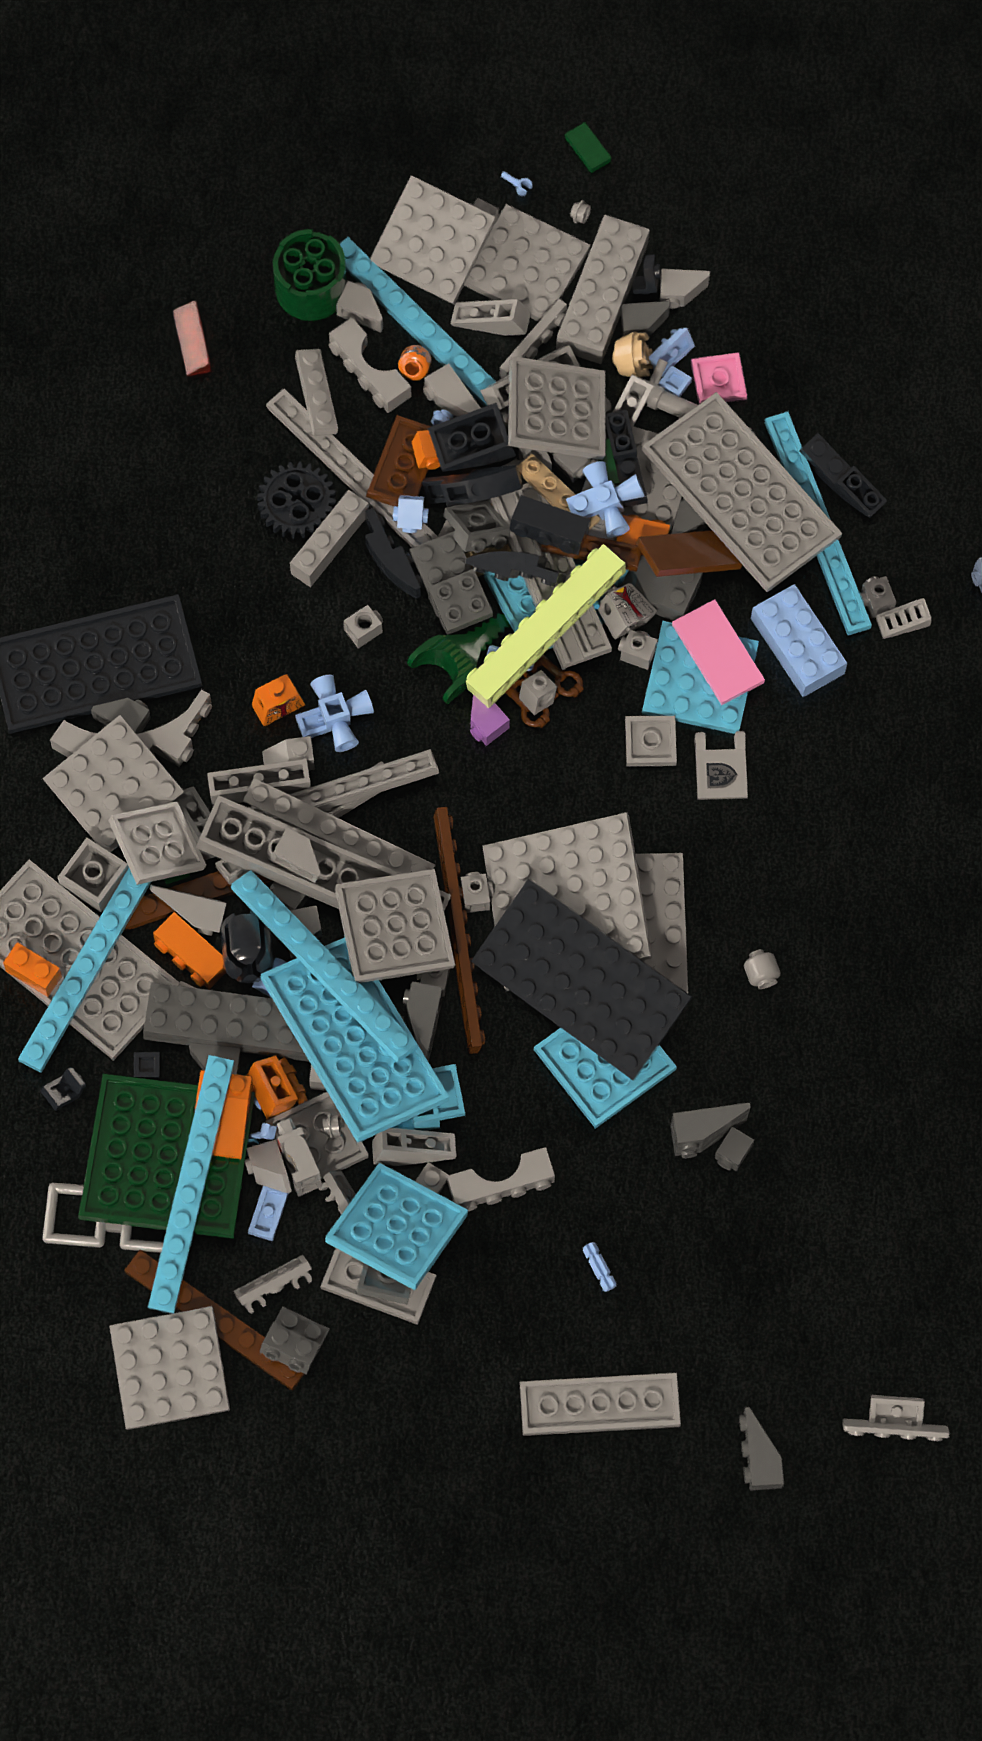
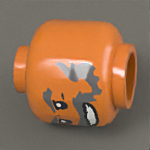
(414, 362)

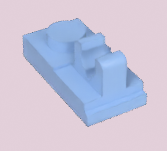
(673, 349)

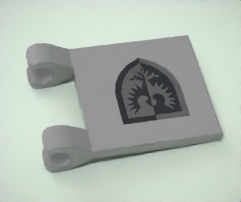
(721, 772)

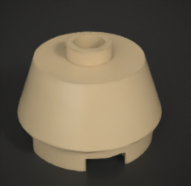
(632, 355)

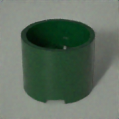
(307, 292)

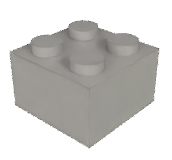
(93, 874)

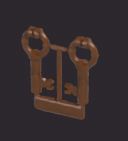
(560, 675)

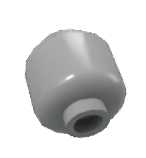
(762, 969)

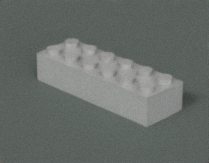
(603, 288)

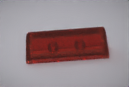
(192, 339)

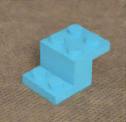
(453, 1108)

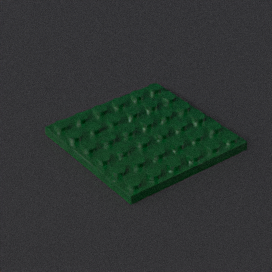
(140, 1154)

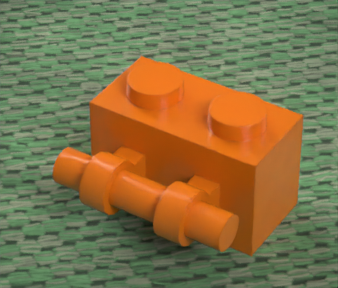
(276, 1086)

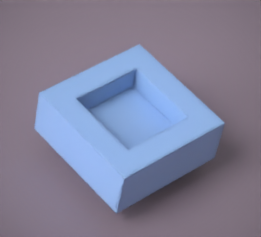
(675, 381)

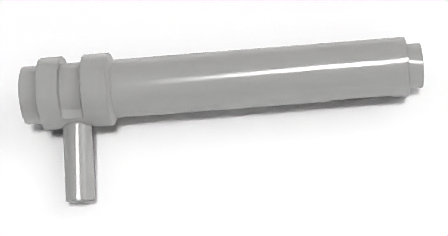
(664, 400)

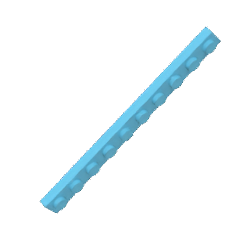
(415, 320)
(832, 558)
(324, 966)
(83, 972)
(191, 1184)

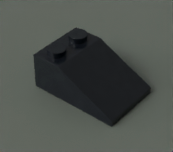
(472, 439)

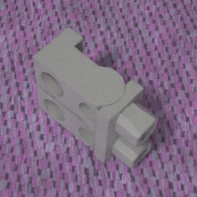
(298, 1156)

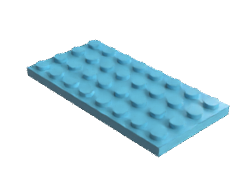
(353, 1067)

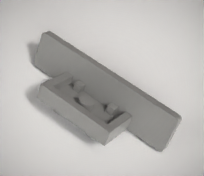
(898, 1417)

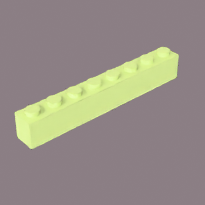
(545, 626)

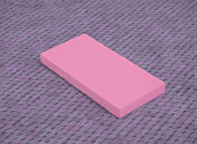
(718, 652)

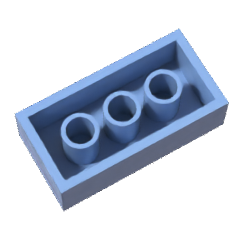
(798, 640)

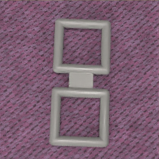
(101, 1228)

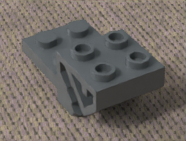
(451, 583)

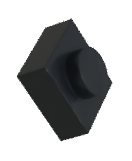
(147, 1065)

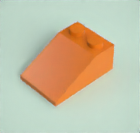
(234, 1117)

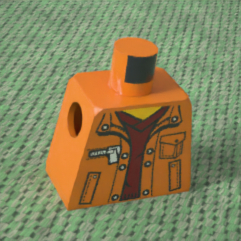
(277, 699)

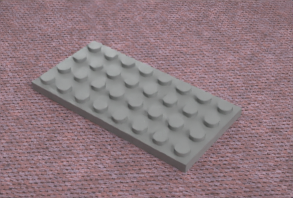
(741, 491)
(56, 926)

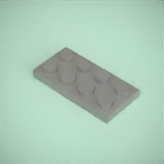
(343, 1278)

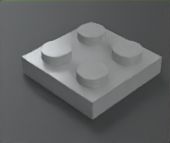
(650, 741)

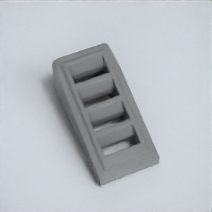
(918, 605)

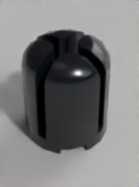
(246, 947)

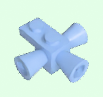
(605, 498)
(333, 714)

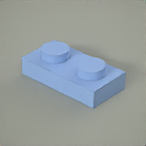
(268, 1213)

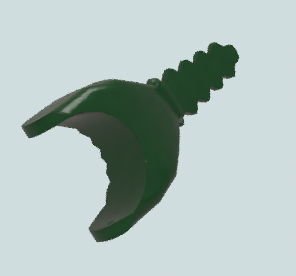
(458, 653)

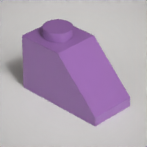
(487, 722)

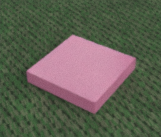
(719, 375)

